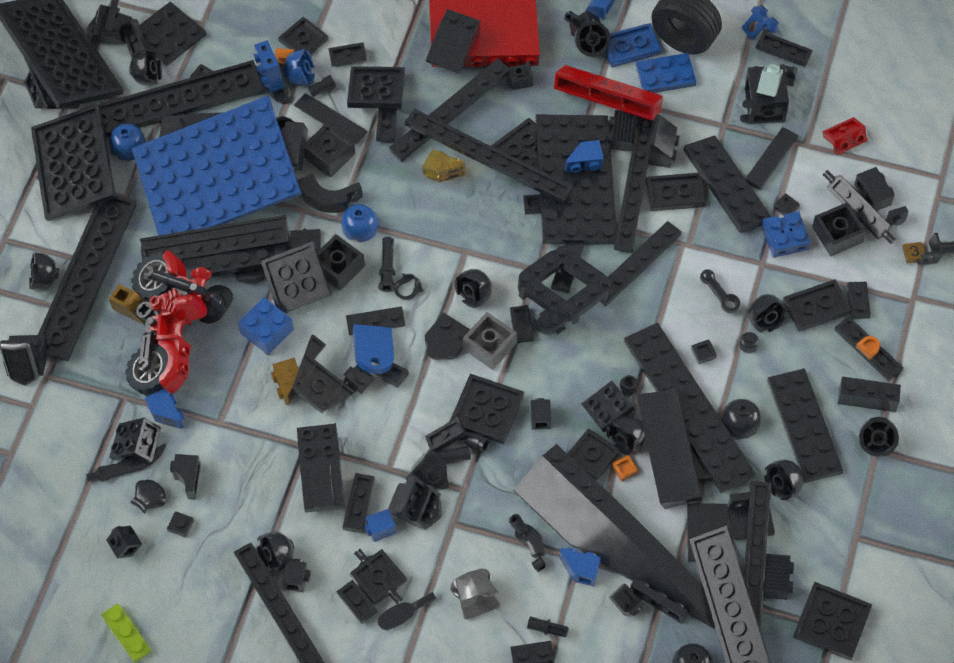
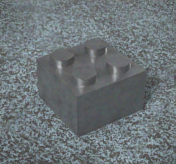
(489, 340)

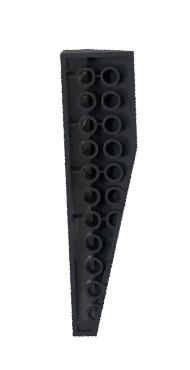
(599, 524)

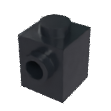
(295, 575)

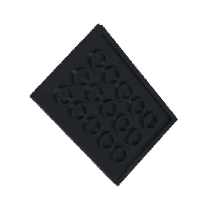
(73, 162)

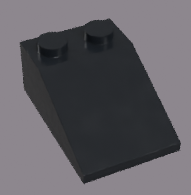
(453, 41)

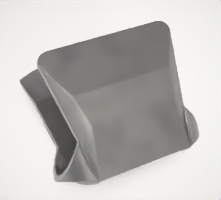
(475, 593)

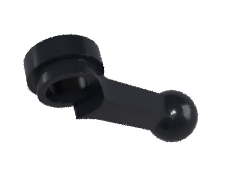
(708, 277)

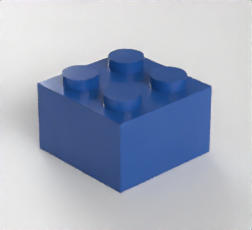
(265, 326)

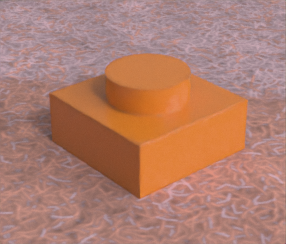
(281, 55)

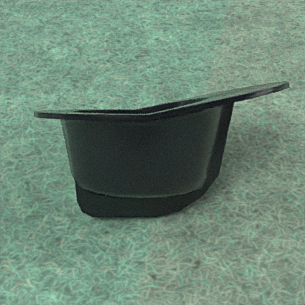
(224, 297)

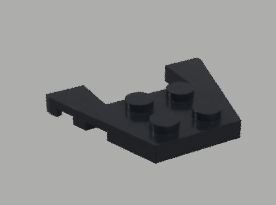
(318, 384)

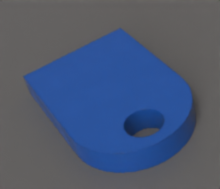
(373, 345)

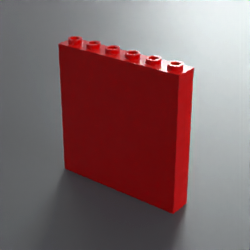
(506, 30)

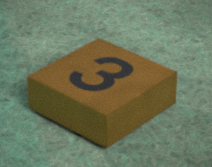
(913, 251)

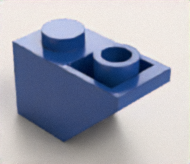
(585, 157)
(163, 409)
(580, 566)

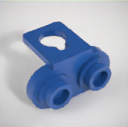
(760, 15)

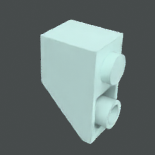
(770, 80)

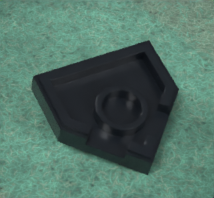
(431, 470)

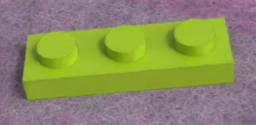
(126, 633)

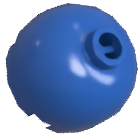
(298, 68)
(124, 139)
(359, 223)

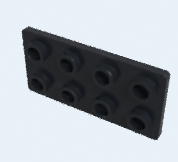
(38, 93)

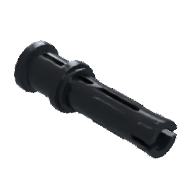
(387, 271)

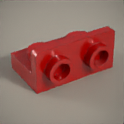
(846, 135)

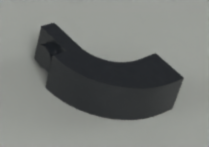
(328, 200)

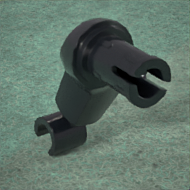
(530, 537)

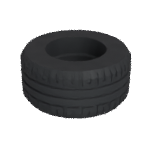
(687, 24)

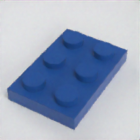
(666, 73)

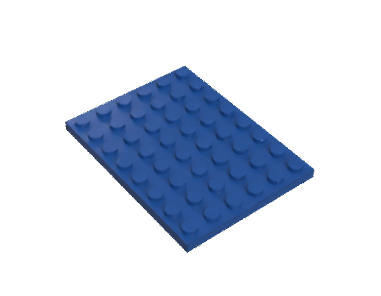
(217, 169)

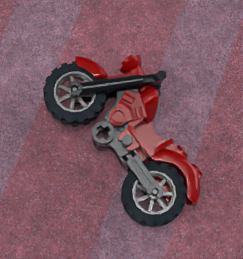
(171, 305)

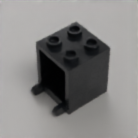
(762, 107)

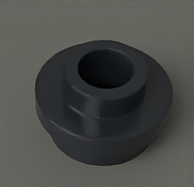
(629, 380)

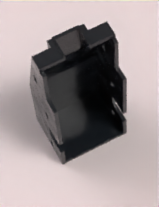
(320, 467)

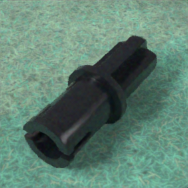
(547, 627)

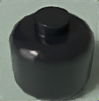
(749, 342)

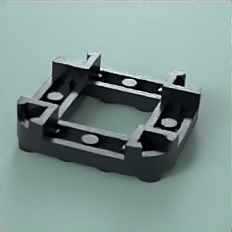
(558, 260)

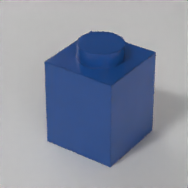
(380, 525)

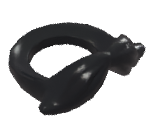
(405, 279)

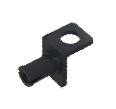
(575, 20)
(937, 250)

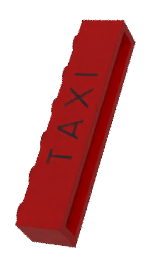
(608, 92)

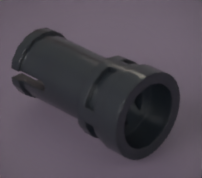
(326, 84)

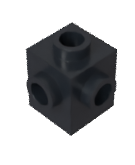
(123, 541)

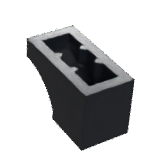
(187, 470)

